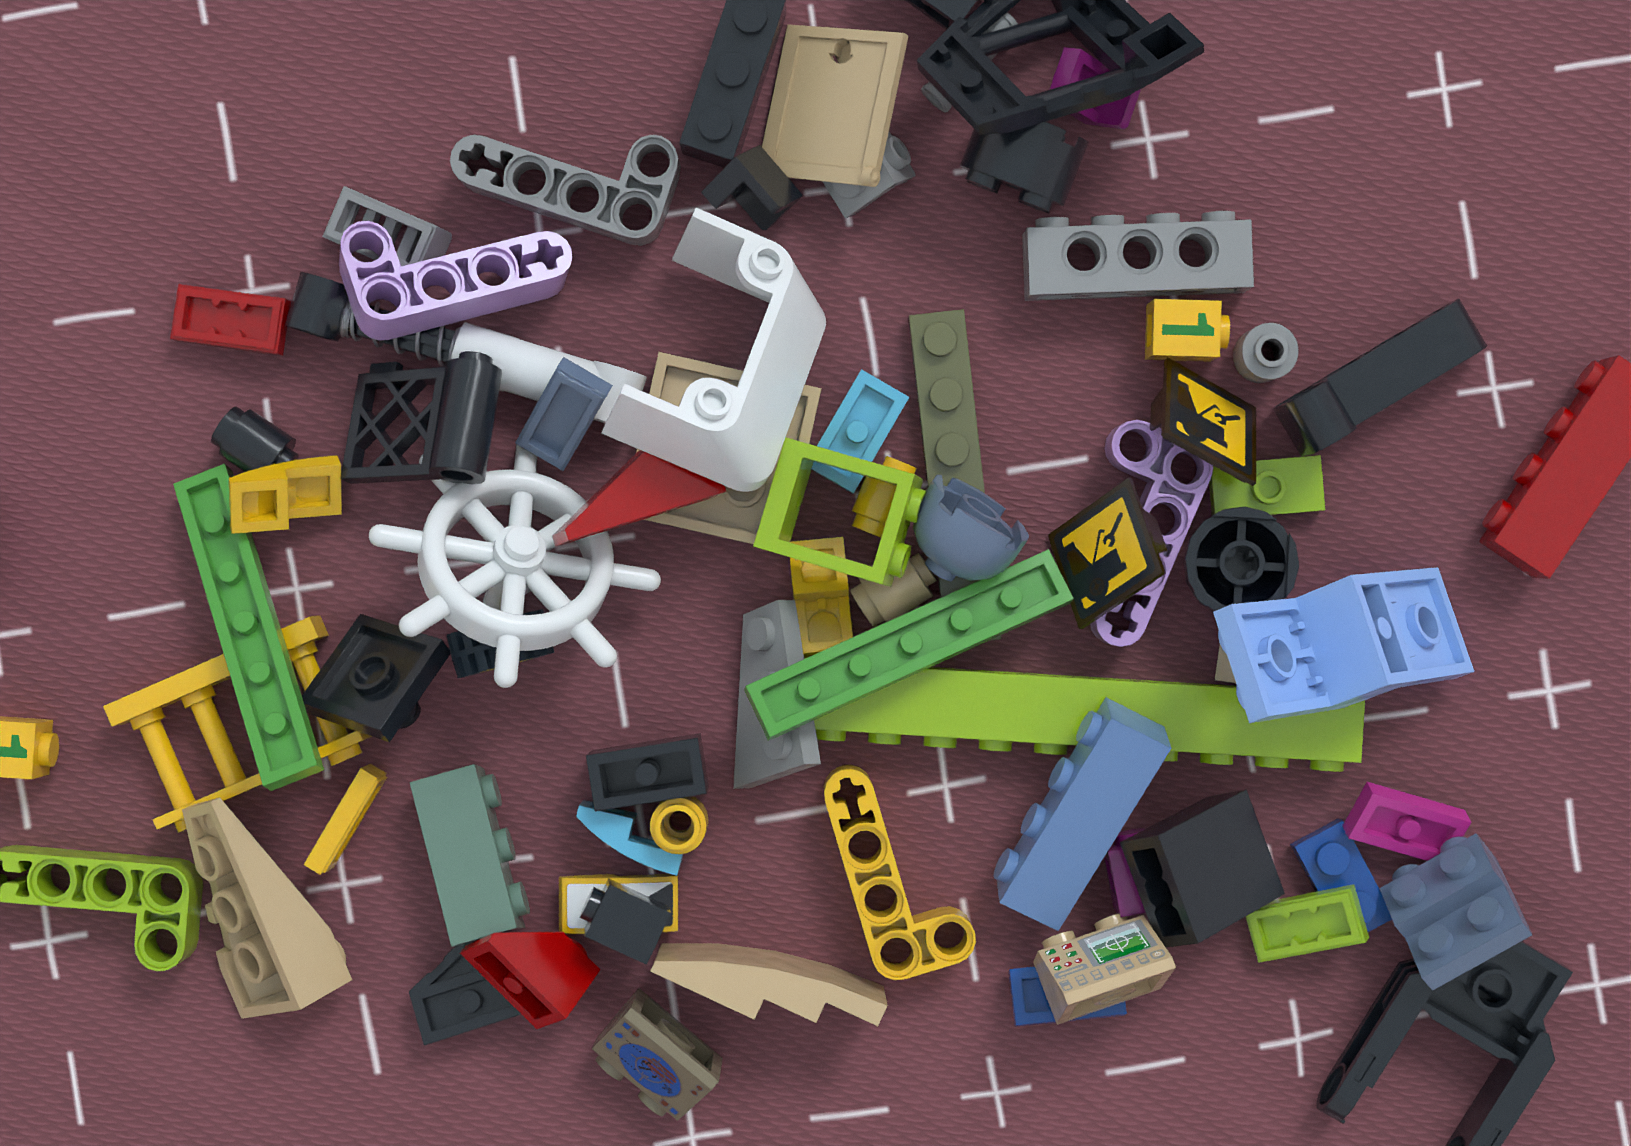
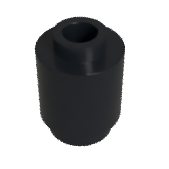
(252, 440)

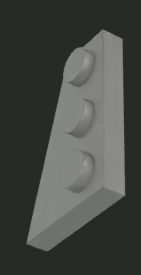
(769, 644)

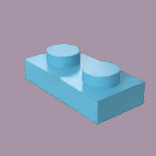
(860, 426)

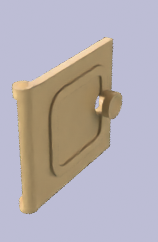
(833, 116)

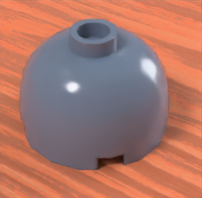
(965, 533)

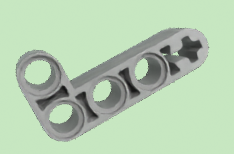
(565, 179)

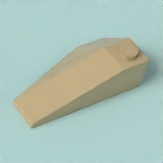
(274, 941)

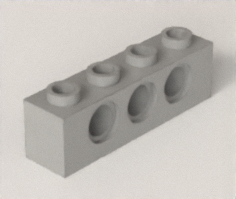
(1224, 270)

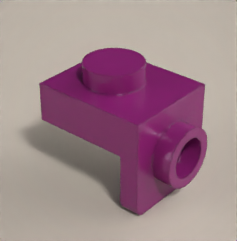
(1079, 65)

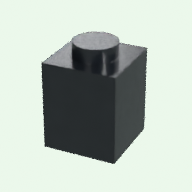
(624, 920)

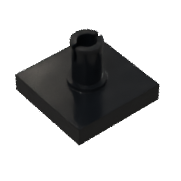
(375, 678)

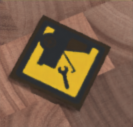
(1206, 421)
(1108, 552)

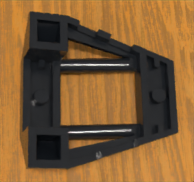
(1109, 29)

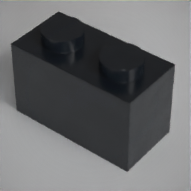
(647, 772)

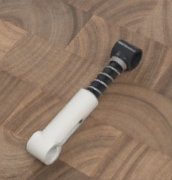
(325, 311)

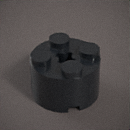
(1027, 160)

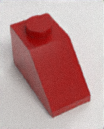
(534, 972)

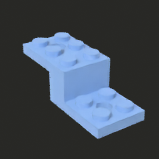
(1342, 643)

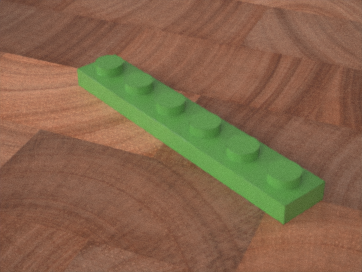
(248, 633)
(907, 645)

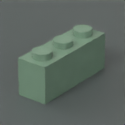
(469, 854)

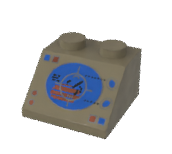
(657, 1056)

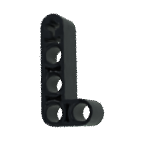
(1379, 378)

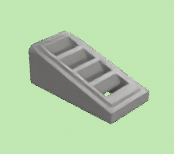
(421, 238)

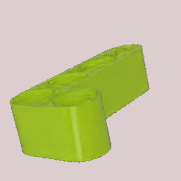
(89, 891)

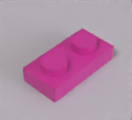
(1403, 822)

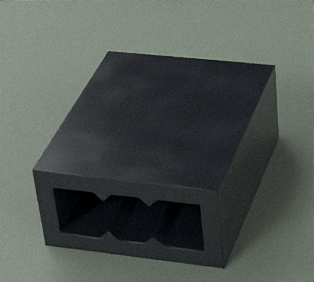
(1202, 868)

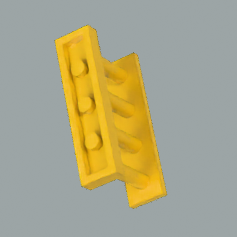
(196, 691)

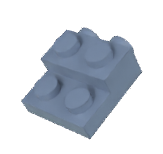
(1455, 910)

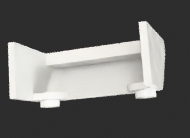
(719, 427)

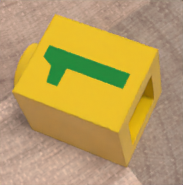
(1185, 330)
(27, 747)

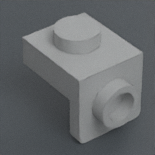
(894, 171)

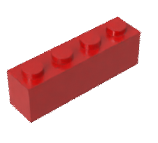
(1568, 475)

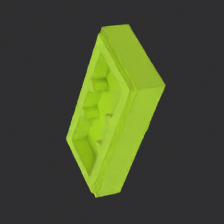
(1280, 487)
(1307, 924)

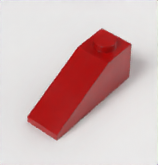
(637, 492)

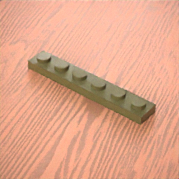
(946, 405)

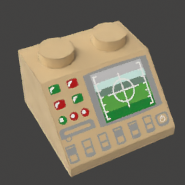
(1102, 967)

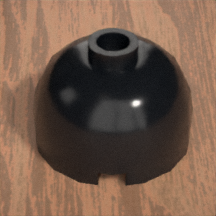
(1240, 559)

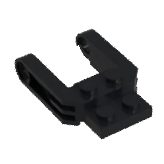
(1492, 1006)

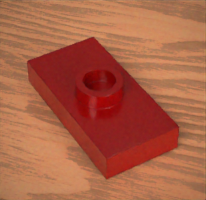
(230, 319)

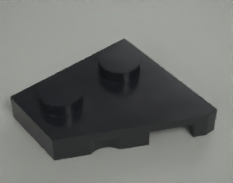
(456, 1000)

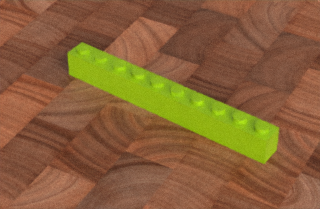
(1050, 708)

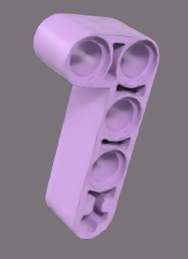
(454, 272)
(1162, 489)

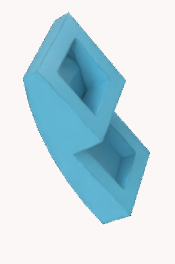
(616, 829)

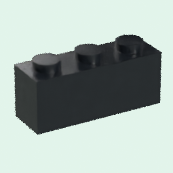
(732, 80)

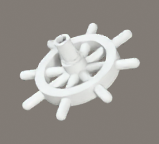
(514, 565)

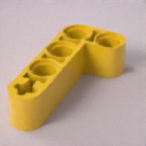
(882, 869)

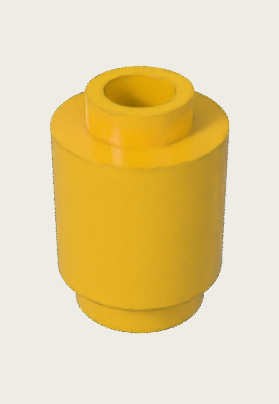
(876, 499)
(675, 840)

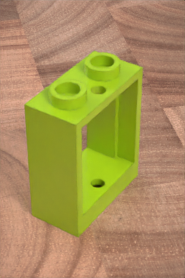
(787, 495)

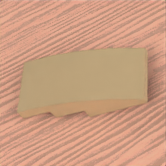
(747, 976)

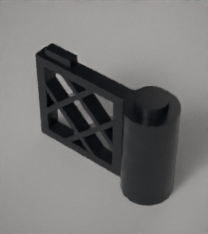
(454, 424)

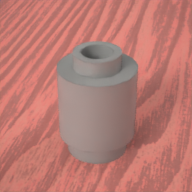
(1249, 358)

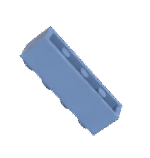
(1081, 813)

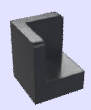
(756, 185)

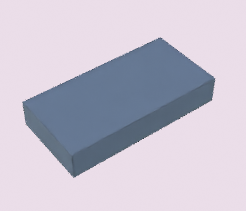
(563, 413)

